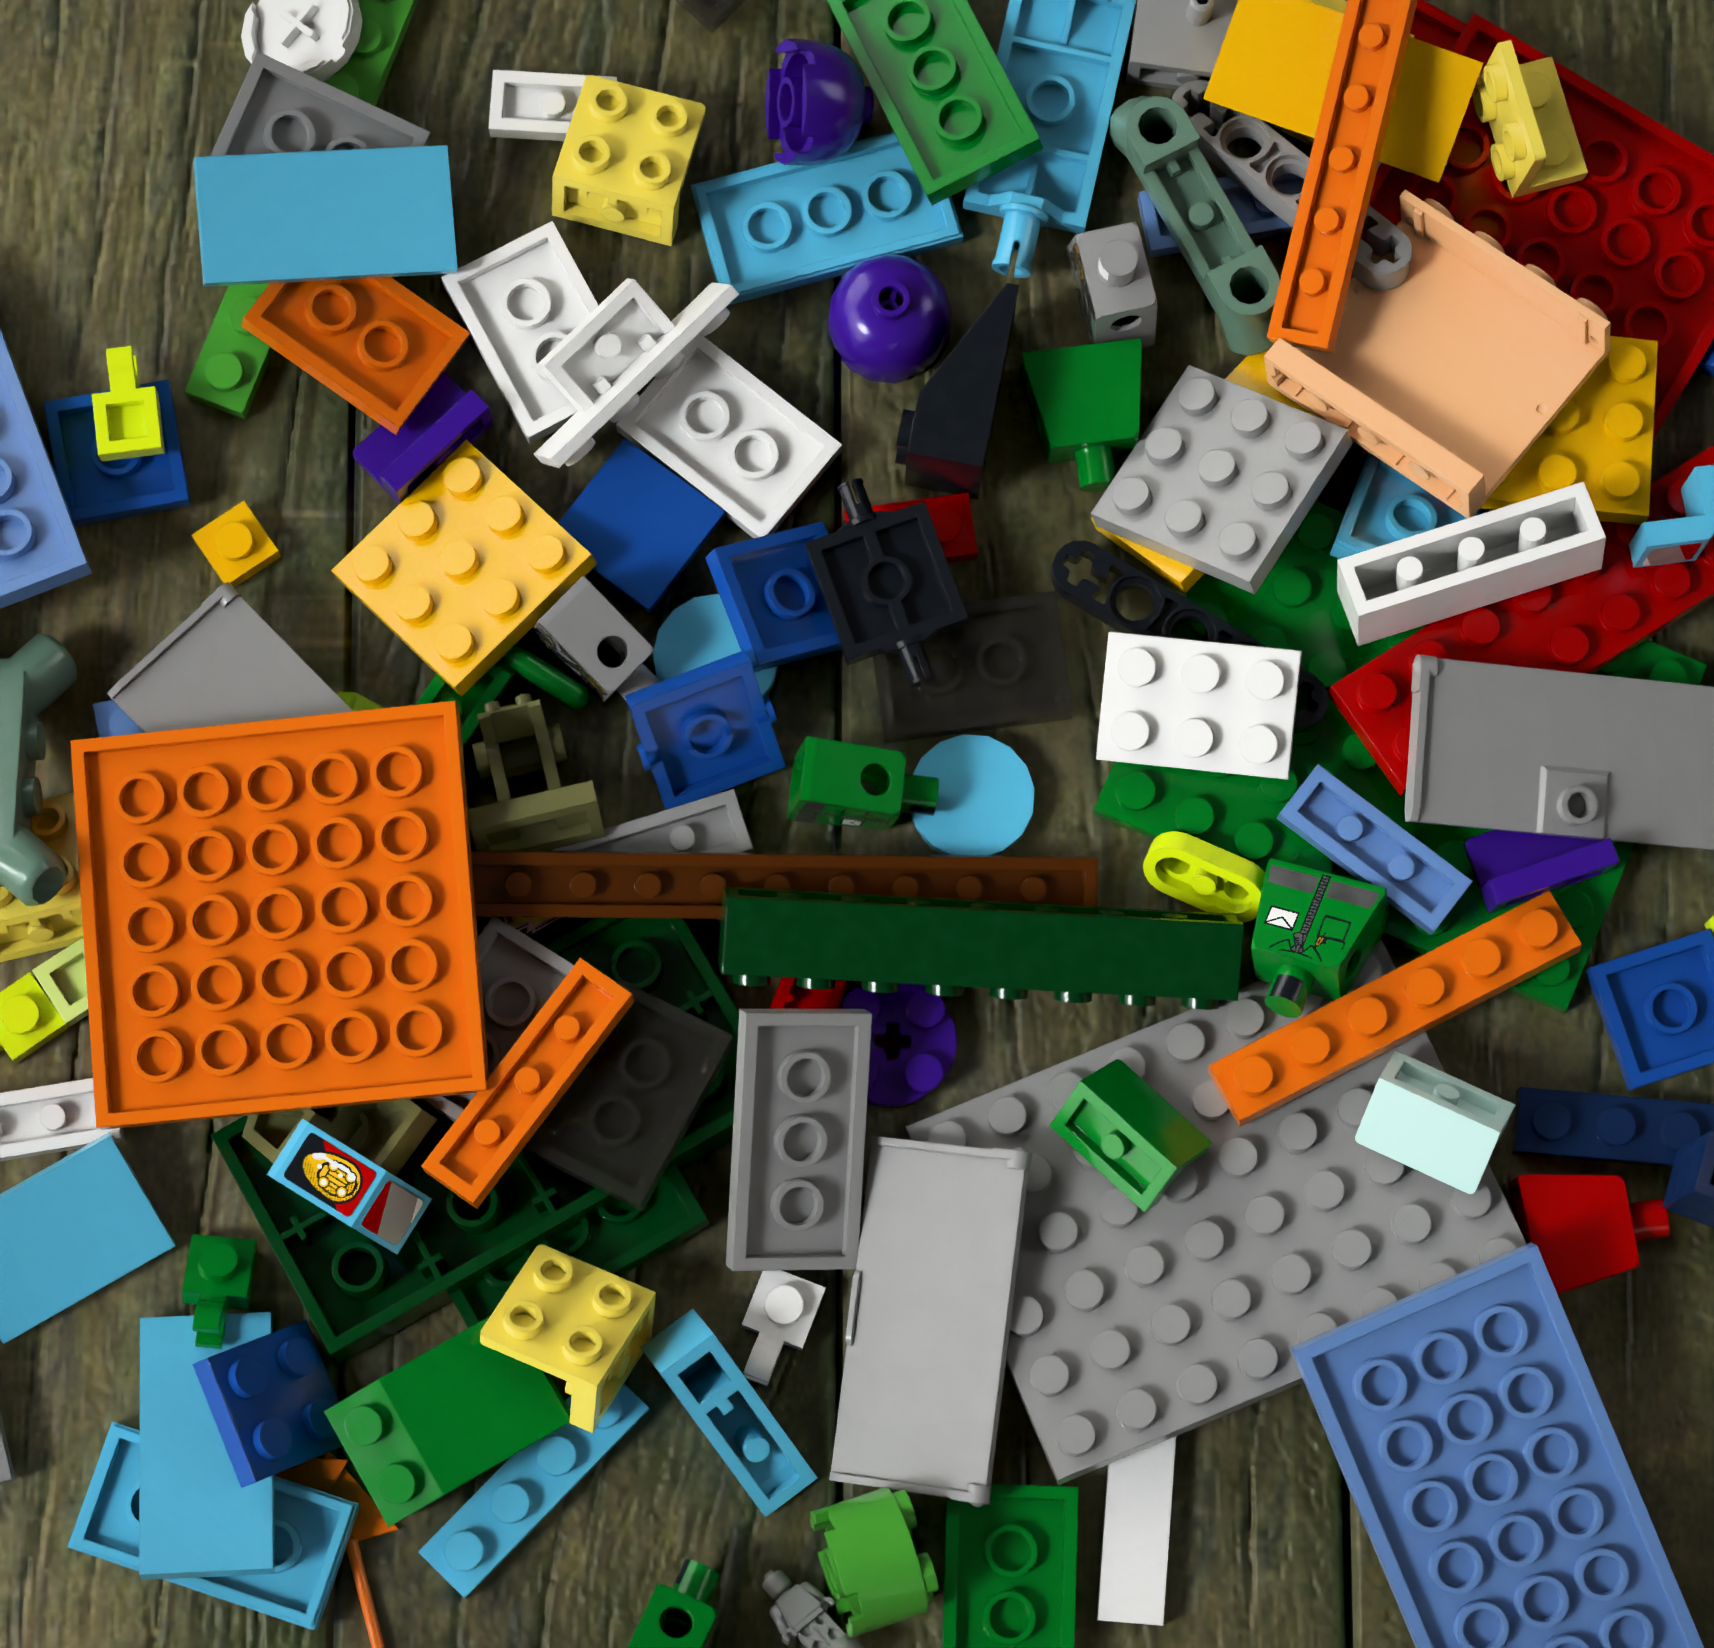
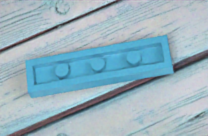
(523, 1495)

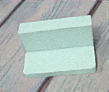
(1433, 1122)

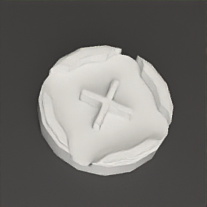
(304, 33)

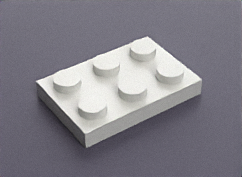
(517, 311)
(730, 438)
(1198, 705)

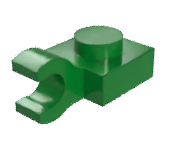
(216, 1279)

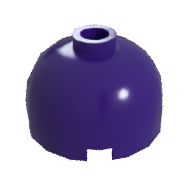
(815, 102)
(895, 341)

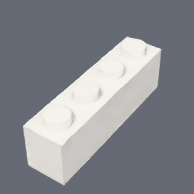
(1470, 563)

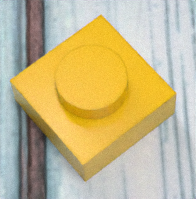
(236, 545)

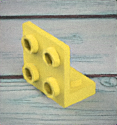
(1528, 122)
(626, 159)
(59, 921)
(575, 1327)

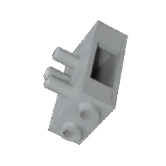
(1176, 40)

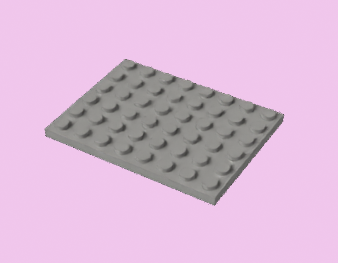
(1265, 1241)

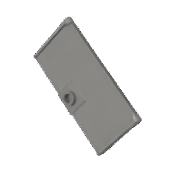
(221, 671)
(1561, 754)
(930, 1318)

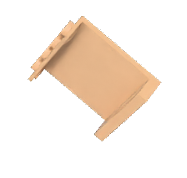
(1451, 364)

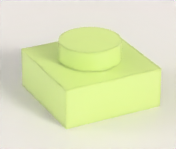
(65, 982)

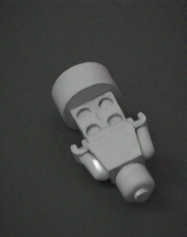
(803, 1614)

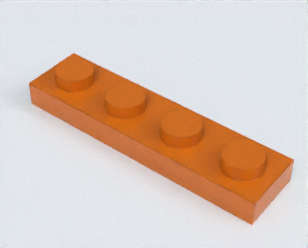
(528, 1083)

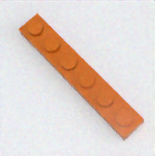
(1341, 173)
(1394, 1008)

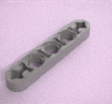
(1281, 158)

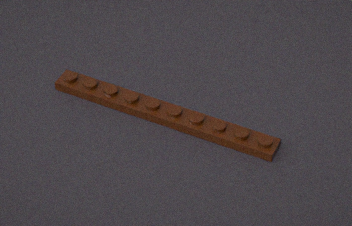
(693, 882)

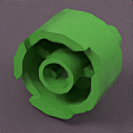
(873, 1560)

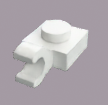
(781, 1315)

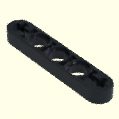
(1167, 611)

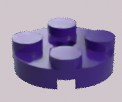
(932, 1048)

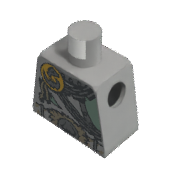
(1113, 284)
(585, 622)

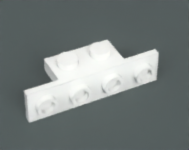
(616, 355)

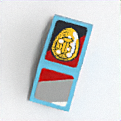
(1679, 538)
(349, 1186)

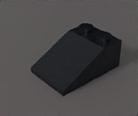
(955, 410)

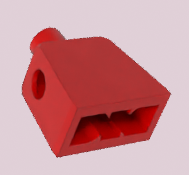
(1584, 1225)

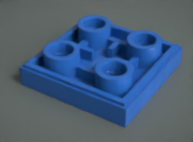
(640, 524)

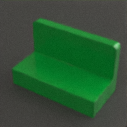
(1129, 1133)

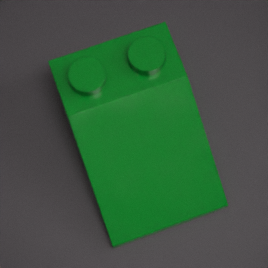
(444, 1421)

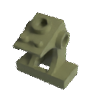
(520, 749)

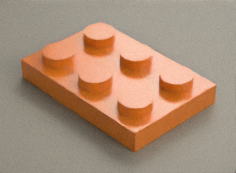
(360, 340)

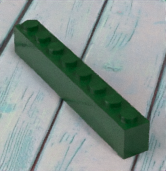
(979, 945)

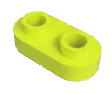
(1204, 875)

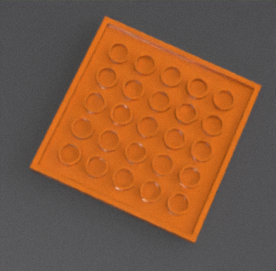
(279, 916)

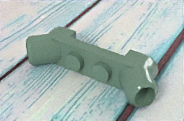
(1200, 218)
(27, 687)

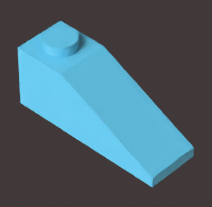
(729, 1412)

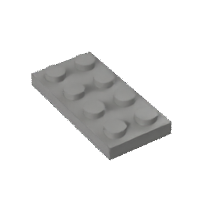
(798, 1139)

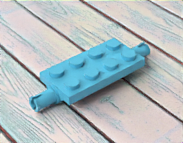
(1066, 75)

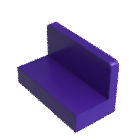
(426, 440)
(1525, 865)

